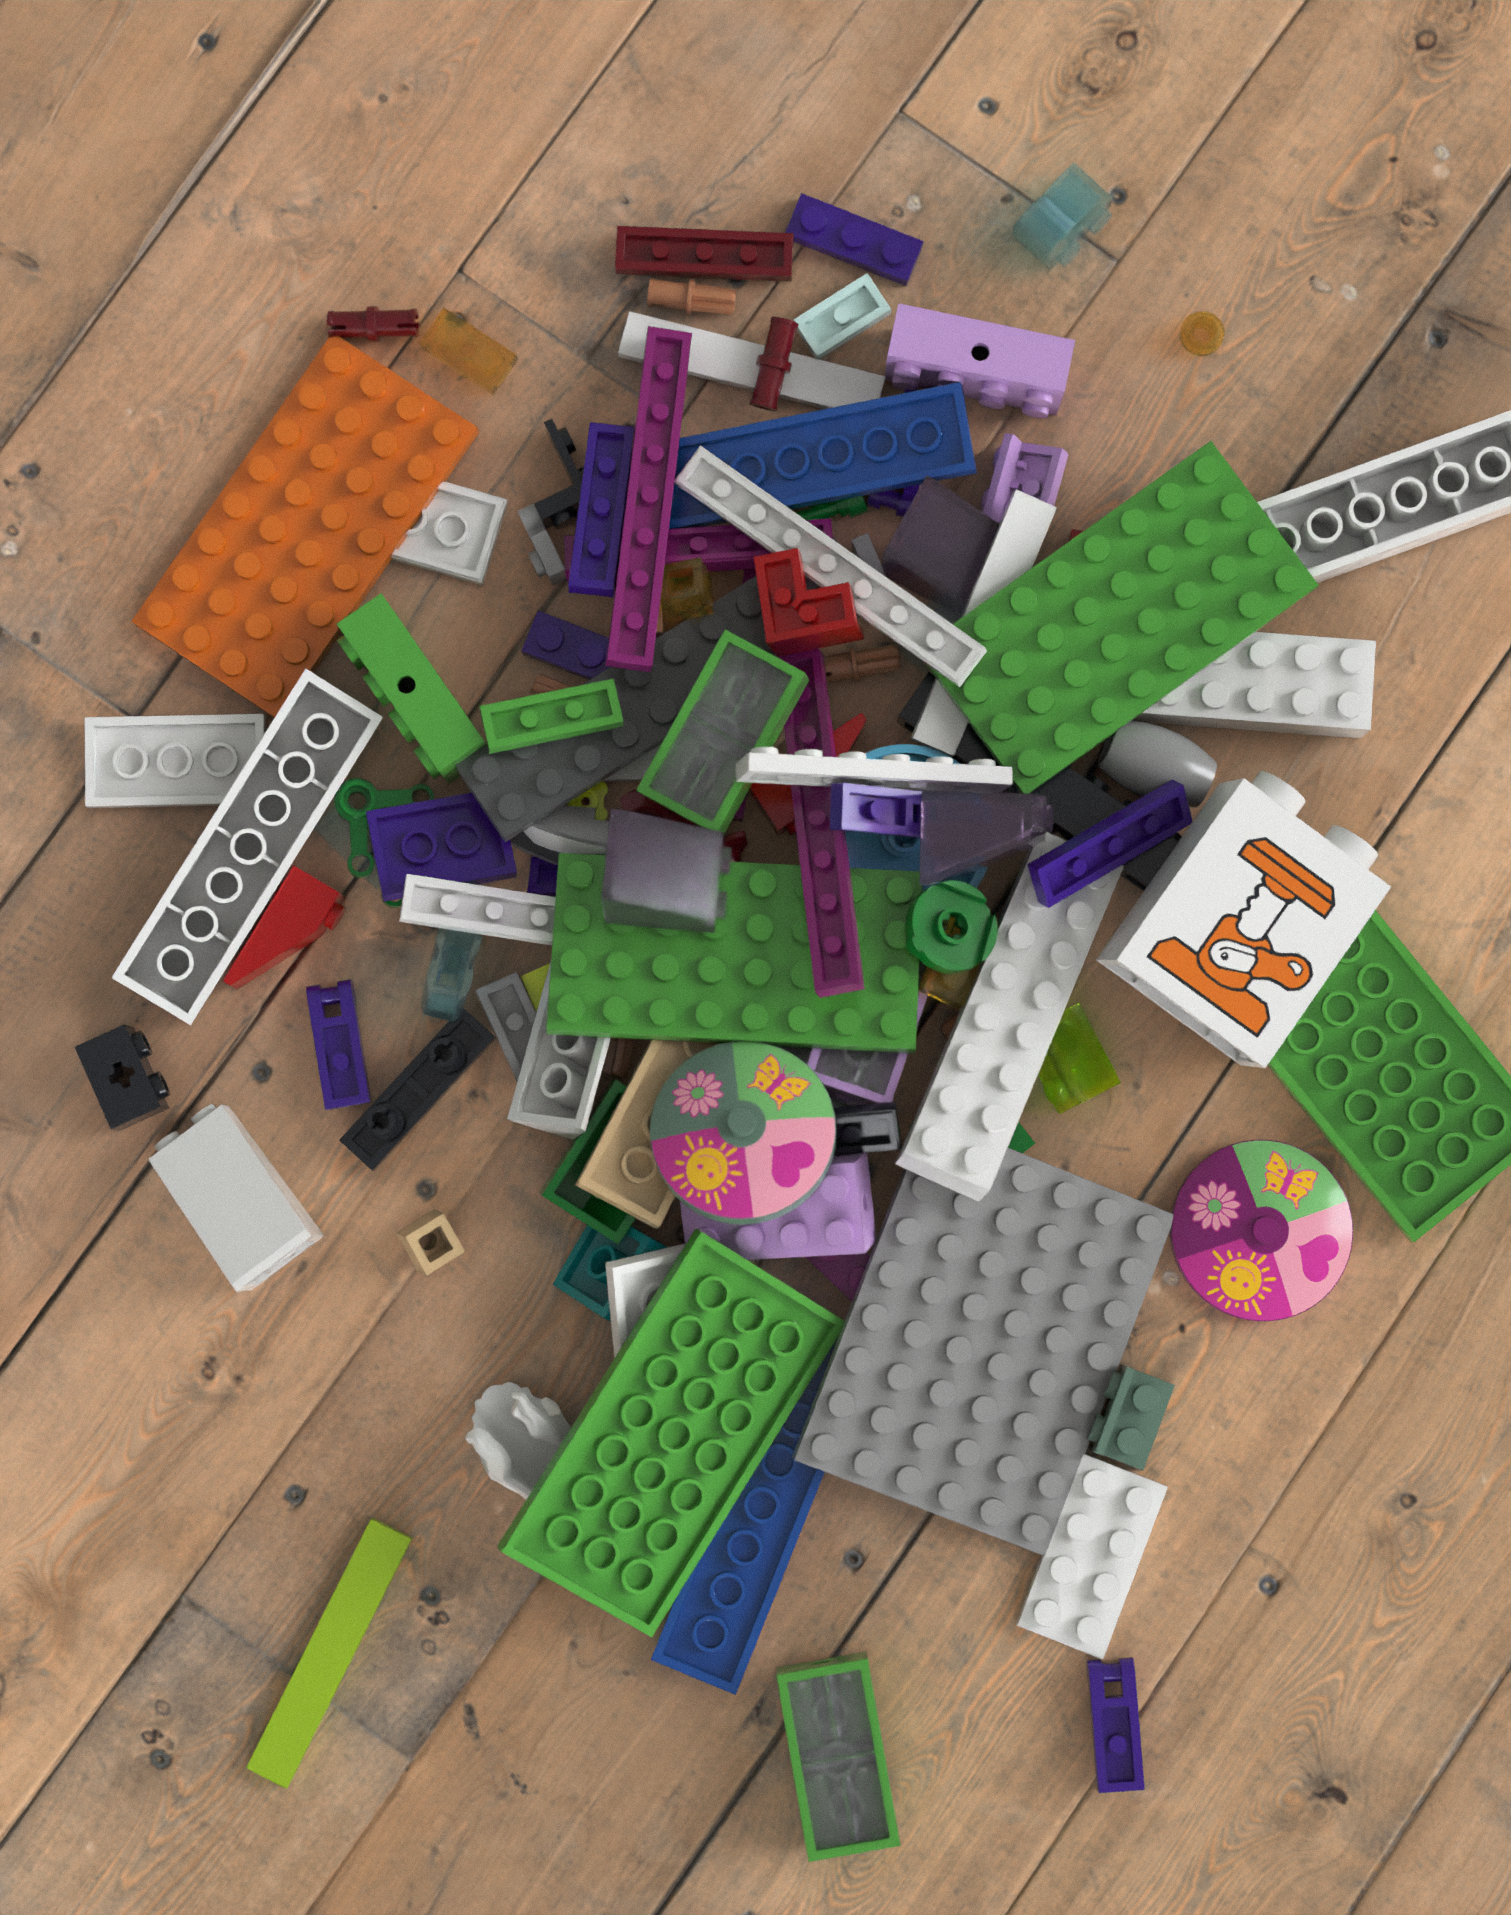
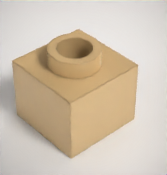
(442, 1248)

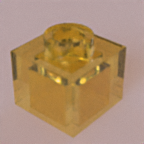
(686, 590)

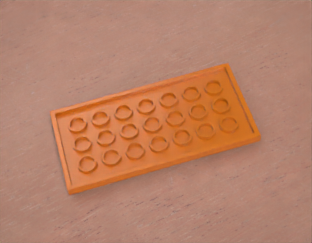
(305, 525)

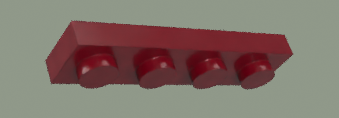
(704, 253)

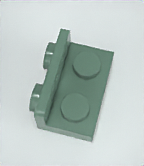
(1130, 1416)

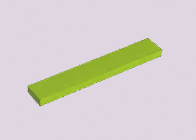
(329, 1653)

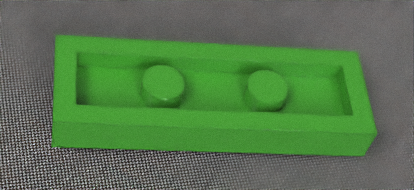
(551, 716)

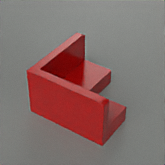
(800, 617)

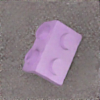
(1023, 467)

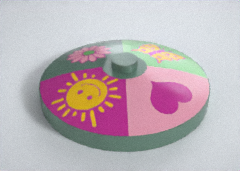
(743, 1132)

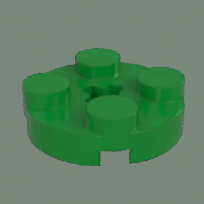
(928, 938)

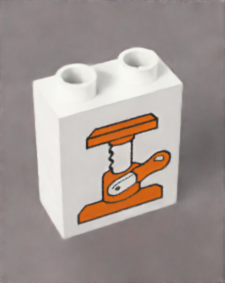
(1247, 918)

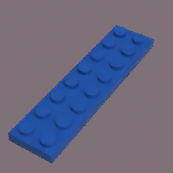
(839, 451)
(737, 1578)

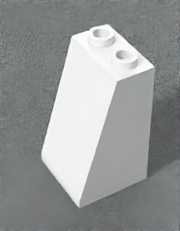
(234, 1197)

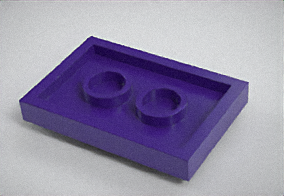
(437, 840)

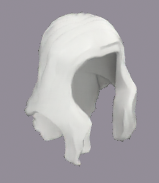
(516, 1435)

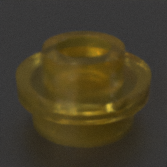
(1205, 321)

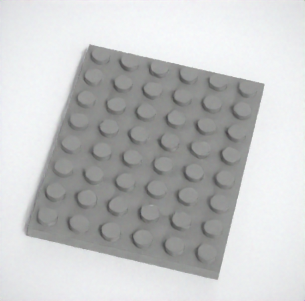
(985, 1345)

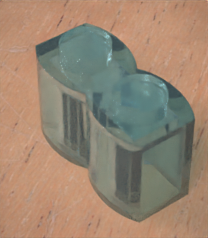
(1063, 217)
(450, 974)

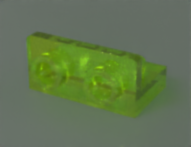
(1075, 1063)

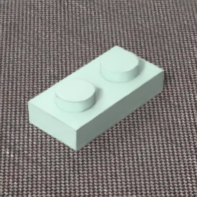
(842, 316)

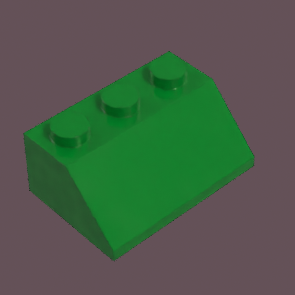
(561, 1186)

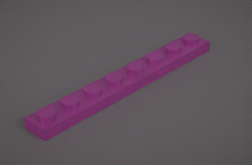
(648, 500)
(822, 850)

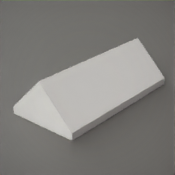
(557, 1078)

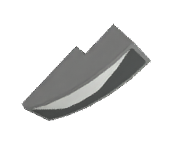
(565, 831)

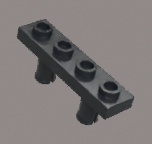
(417, 1089)

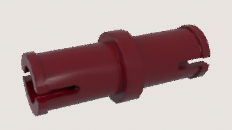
(373, 323)
(774, 364)

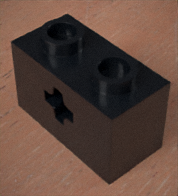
(103, 1064)

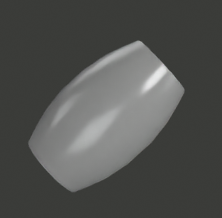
(1149, 756)

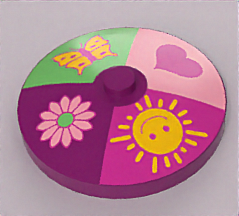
(1261, 1230)

